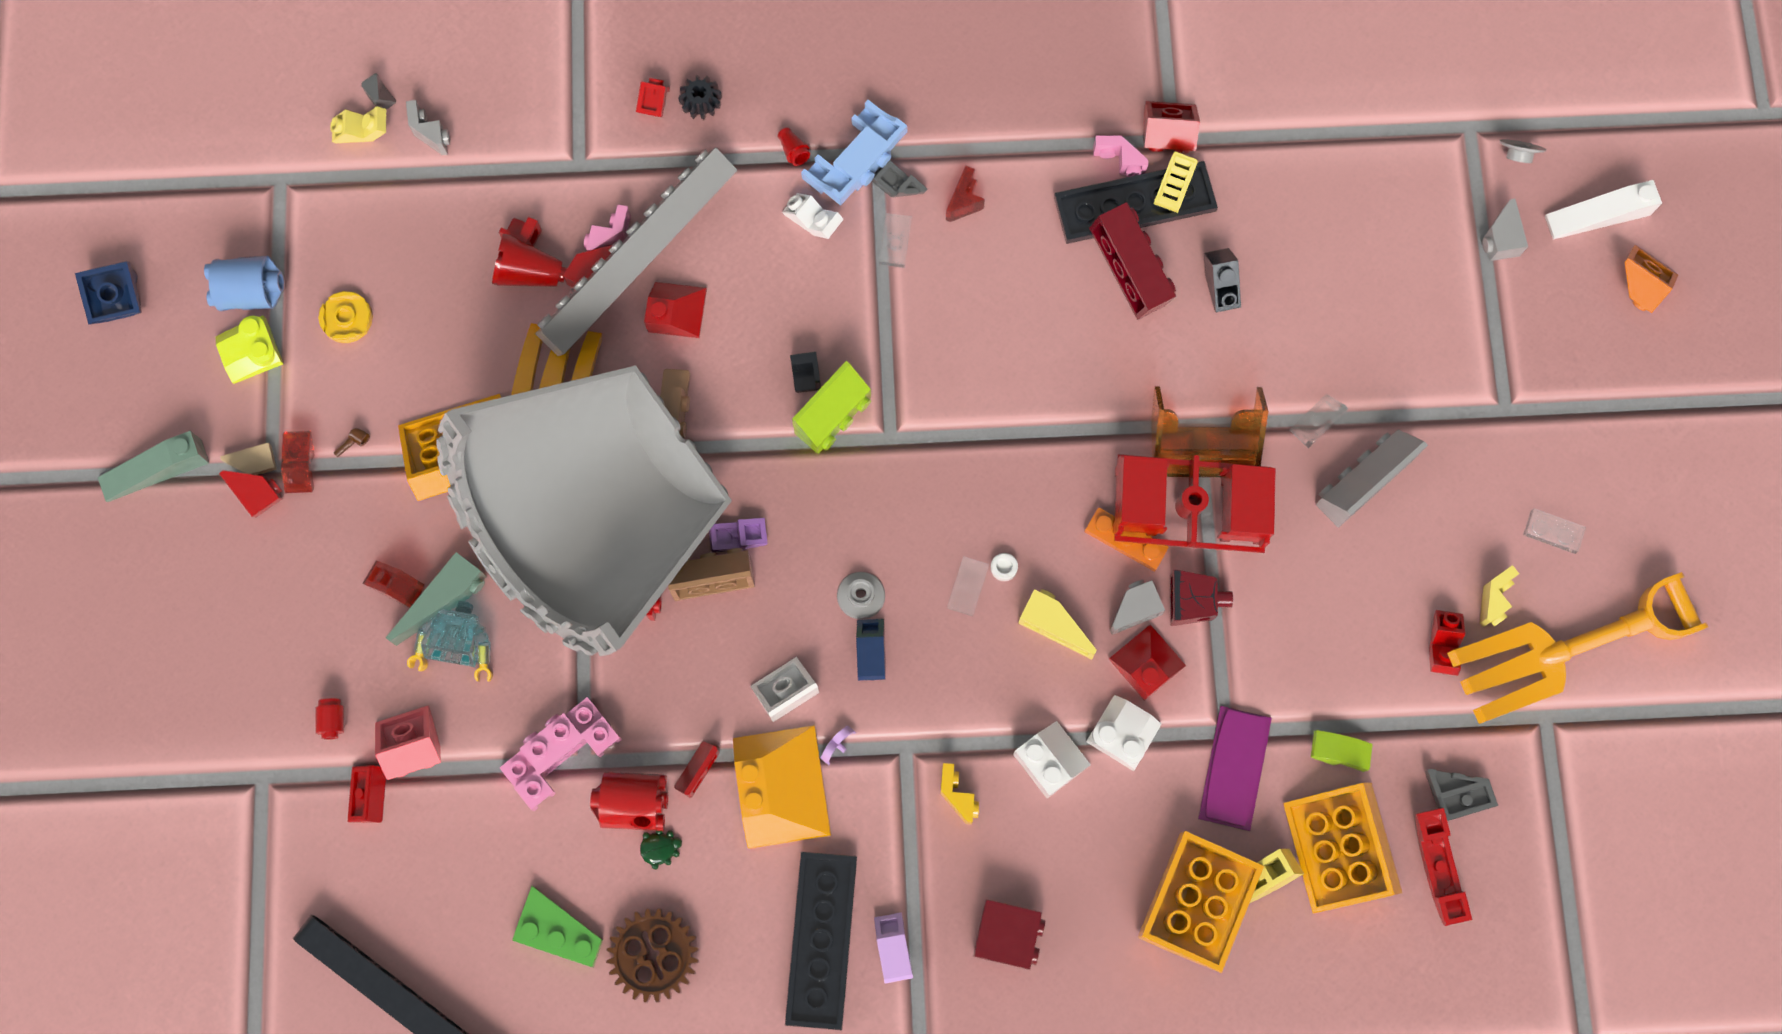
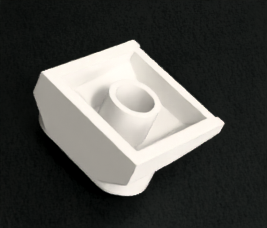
(1124, 732)

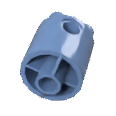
(243, 283)

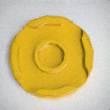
(345, 317)

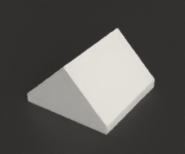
(785, 689)

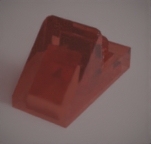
(963, 200)

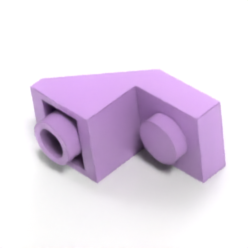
(893, 947)

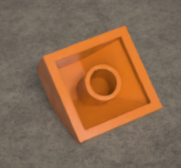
(1647, 279)

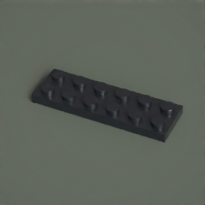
(1083, 205)
(821, 941)

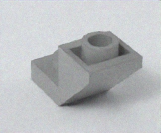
(428, 132)

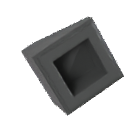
(378, 92)

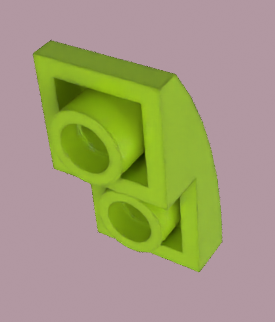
(1341, 749)

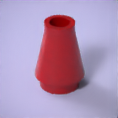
(794, 148)

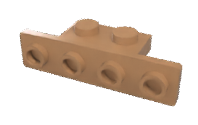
(675, 395)

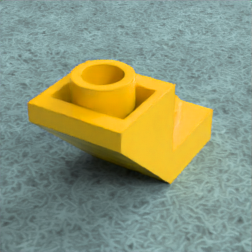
(961, 802)

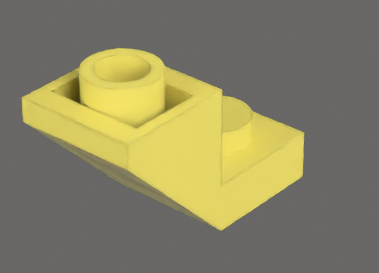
(355, 127)
(1493, 602)

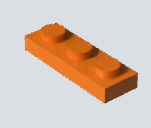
(1146, 554)

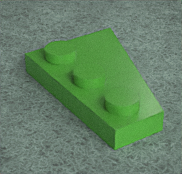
(554, 931)

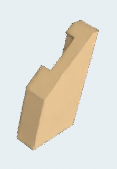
(252, 460)

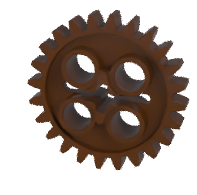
(628, 966)

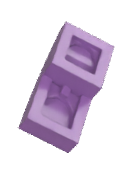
(740, 534)

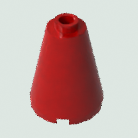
(525, 265)

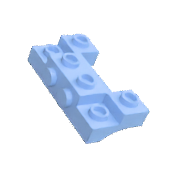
(861, 158)

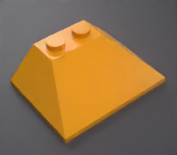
(780, 787)

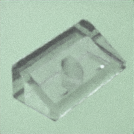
(1318, 420)

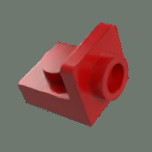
(652, 97)

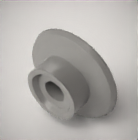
(1521, 151)
(861, 607)

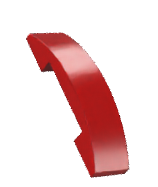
(1441, 868)

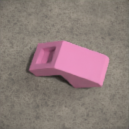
(1130, 159)
(603, 236)

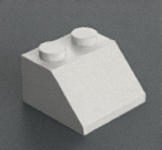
(1051, 759)

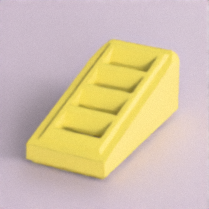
(1181, 166)

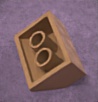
(713, 575)

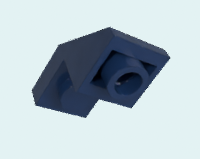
(871, 649)

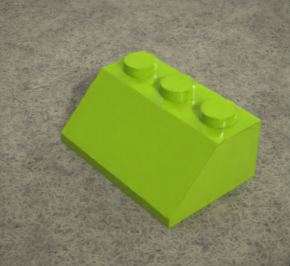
(832, 408)

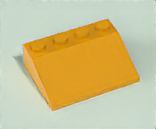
(420, 453)
(1342, 847)
(1200, 901)

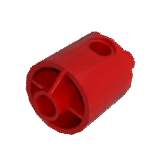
(630, 801)

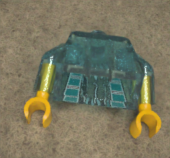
(453, 639)

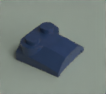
(109, 293)

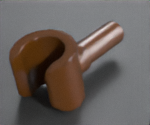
(355, 436)

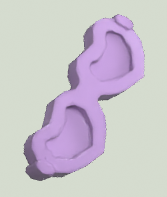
(835, 743)

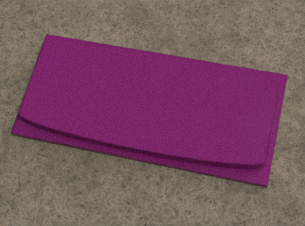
(1235, 768)

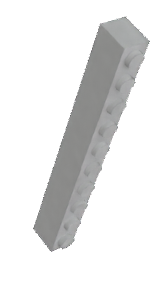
(636, 252)

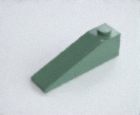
(154, 466)
(452, 584)

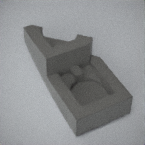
(897, 183)

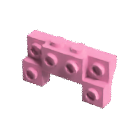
(553, 746)

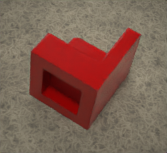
(524, 231)

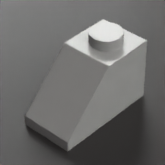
(1506, 235)
(1137, 606)

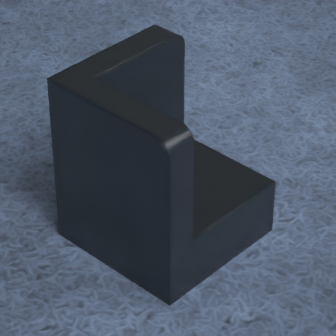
(805, 372)

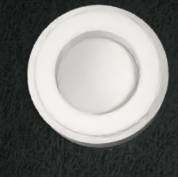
(1004, 567)

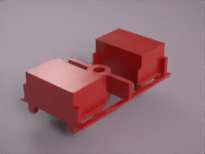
(1246, 511)

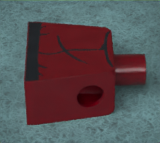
(1195, 598)

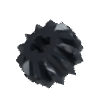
(700, 97)

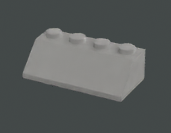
(1370, 476)

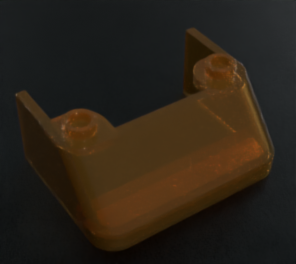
(1236, 444)

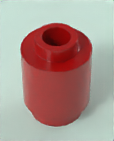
(329, 718)

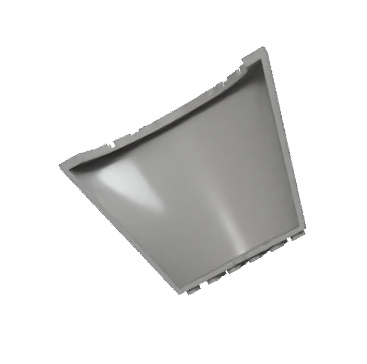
(580, 501)

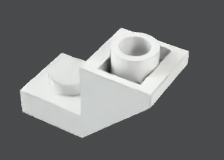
(811, 216)

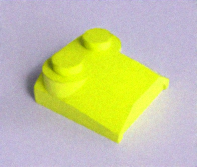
(248, 349)

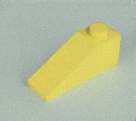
(1051, 620)
(1278, 871)

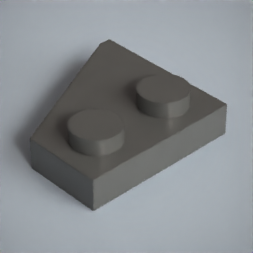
(1460, 793)

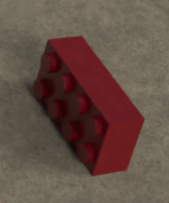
(1132, 260)

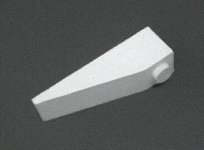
(1605, 210)

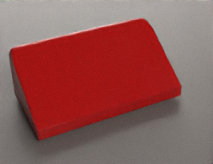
(697, 769)
(366, 794)

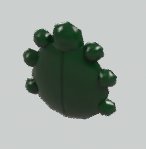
(659, 848)

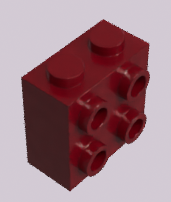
(1009, 935)

